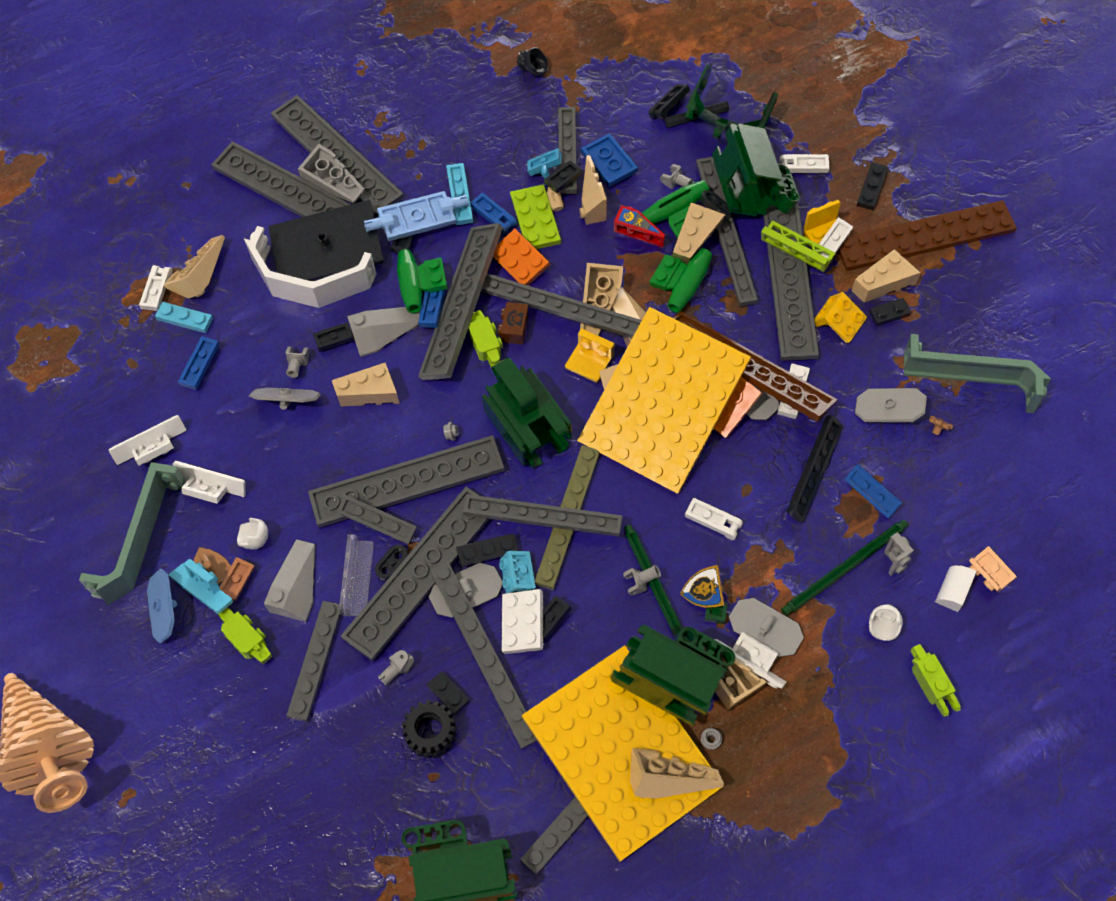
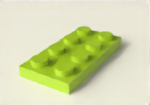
(535, 216)

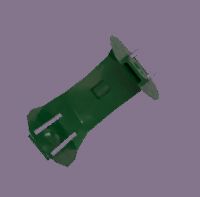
(696, 106)

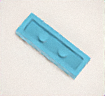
(184, 317)

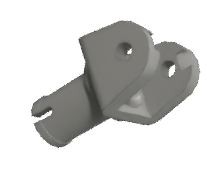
(676, 178)
(296, 360)
(641, 578)
(400, 663)

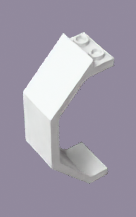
(310, 293)

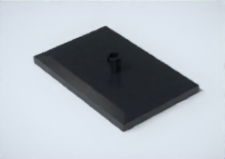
(325, 242)

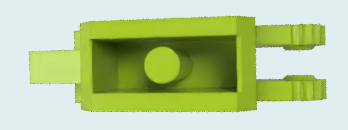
(484, 338)
(244, 636)
(933, 680)

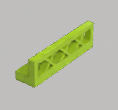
(797, 248)

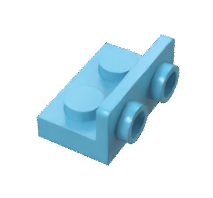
(517, 571)

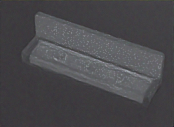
(356, 576)

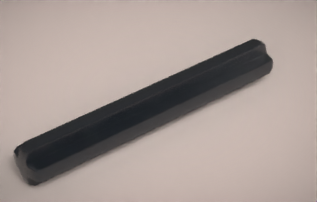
(680, 118)

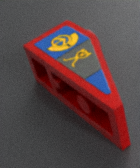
(636, 225)

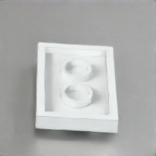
(522, 621)

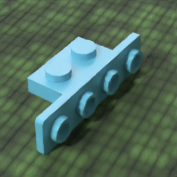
(201, 585)

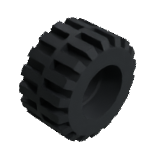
(422, 714)

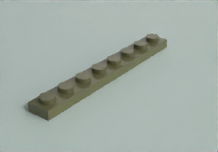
(574, 499)

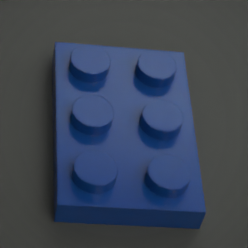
(610, 160)

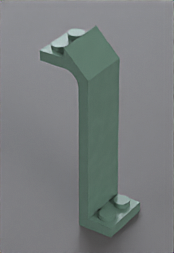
(977, 369)
(130, 560)

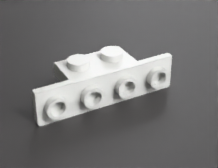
(148, 443)
(209, 484)
(757, 658)

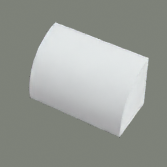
(955, 587)

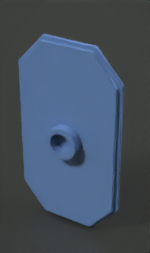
(160, 606)

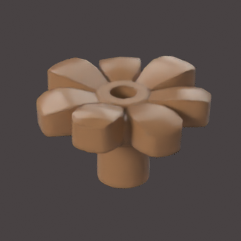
(939, 425)

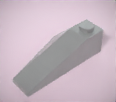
(330, 174)
(379, 327)
(293, 586)

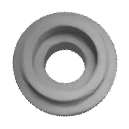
(451, 431)
(714, 733)

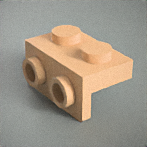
(992, 569)

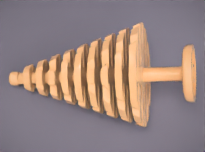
(41, 749)

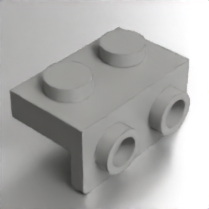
(899, 553)

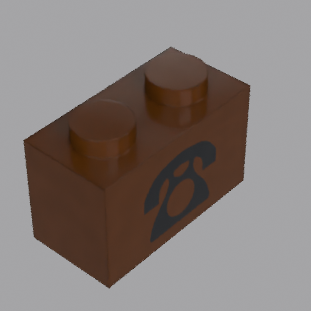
(514, 323)

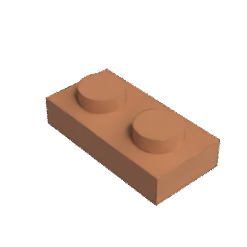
(236, 578)

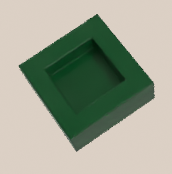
(716, 614)

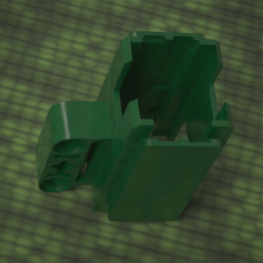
(751, 173)
(525, 413)
(674, 672)
(458, 869)

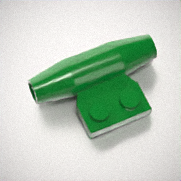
(676, 206)
(681, 278)
(415, 279)

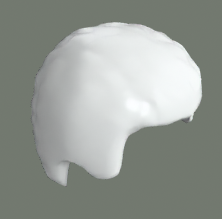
(252, 534)
(885, 622)

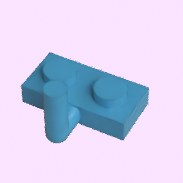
(544, 162)

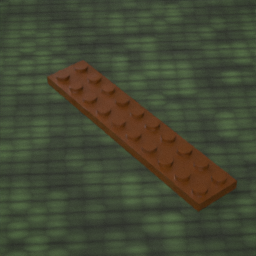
(927, 234)
(772, 378)

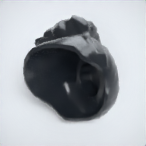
(533, 61)

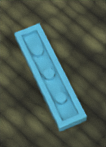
(458, 188)

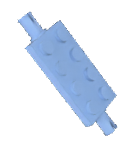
(416, 215)

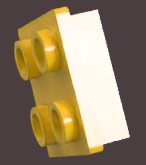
(820, 221)
(841, 316)
(590, 355)

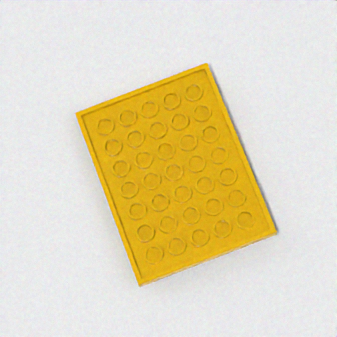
(664, 399)
(590, 740)

